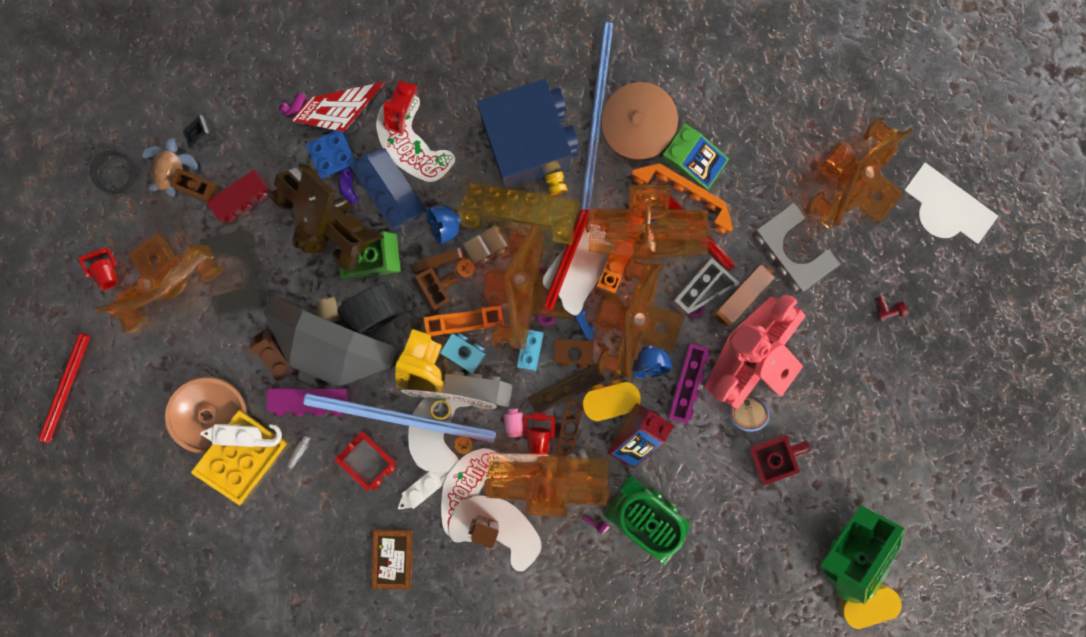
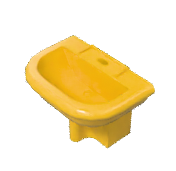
(417, 364)

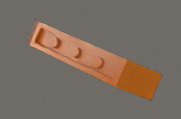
(721, 222)
(613, 271)

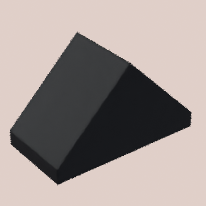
(199, 132)

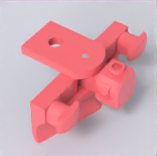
(758, 352)

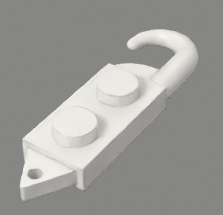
(240, 435)
(422, 489)

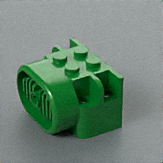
(635, 508)
(862, 555)

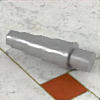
(298, 451)

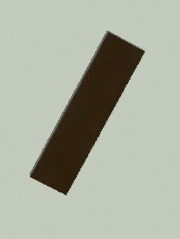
(565, 389)

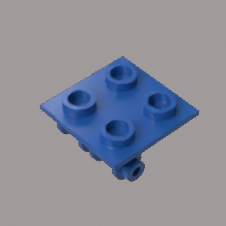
(330, 153)

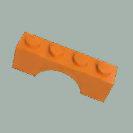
(463, 321)

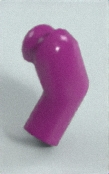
(293, 107)

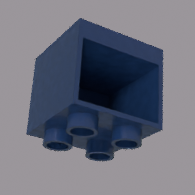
(528, 133)

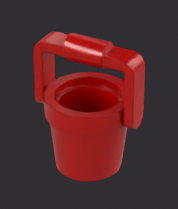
(101, 270)
(537, 436)

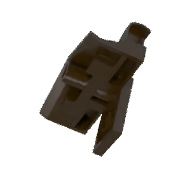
(321, 216)

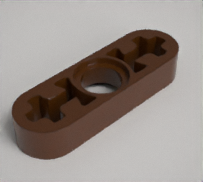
(438, 260)
(562, 440)

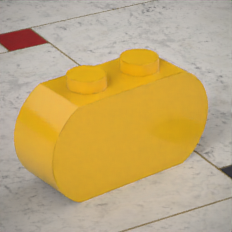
(610, 400)
(880, 608)

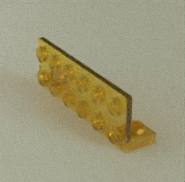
(520, 208)

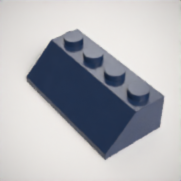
(388, 188)

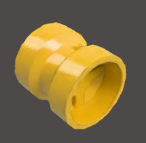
(555, 183)

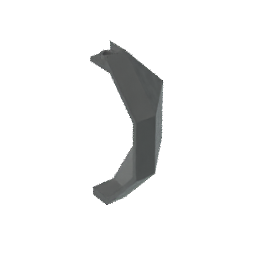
(325, 347)

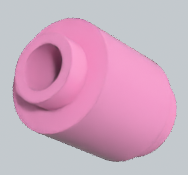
(513, 422)

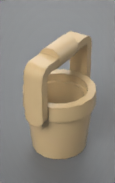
(327, 309)

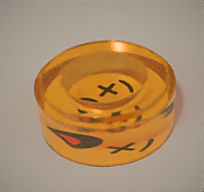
(465, 268)
(463, 445)

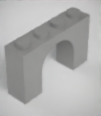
(800, 275)

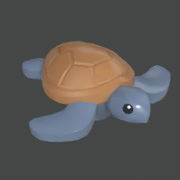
(165, 165)

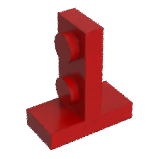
(398, 107)

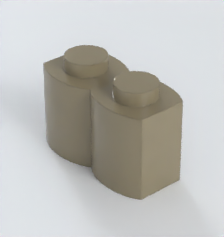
(486, 245)

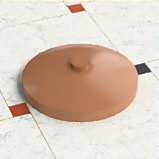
(639, 120)
(199, 406)

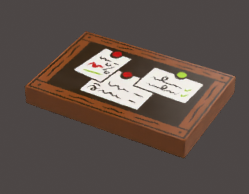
(392, 559)

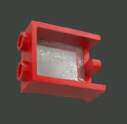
(366, 461)

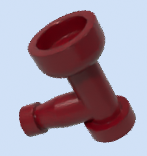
(900, 309)

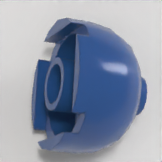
(444, 223)
(651, 362)

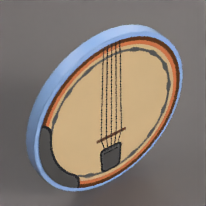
(751, 415)

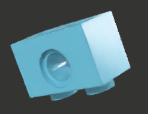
(452, 348)
(529, 357)

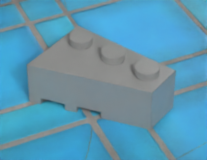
(703, 286)
(475, 387)

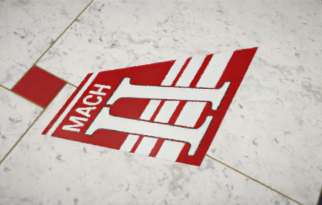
(338, 108)

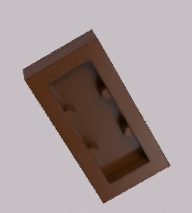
(270, 354)

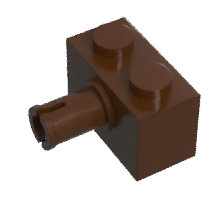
(433, 289)

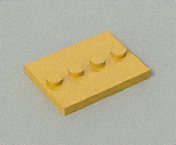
(237, 468)

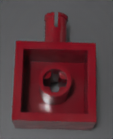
(784, 463)

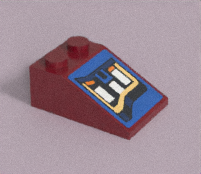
(639, 436)

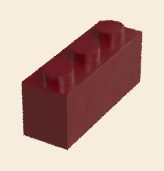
(239, 197)

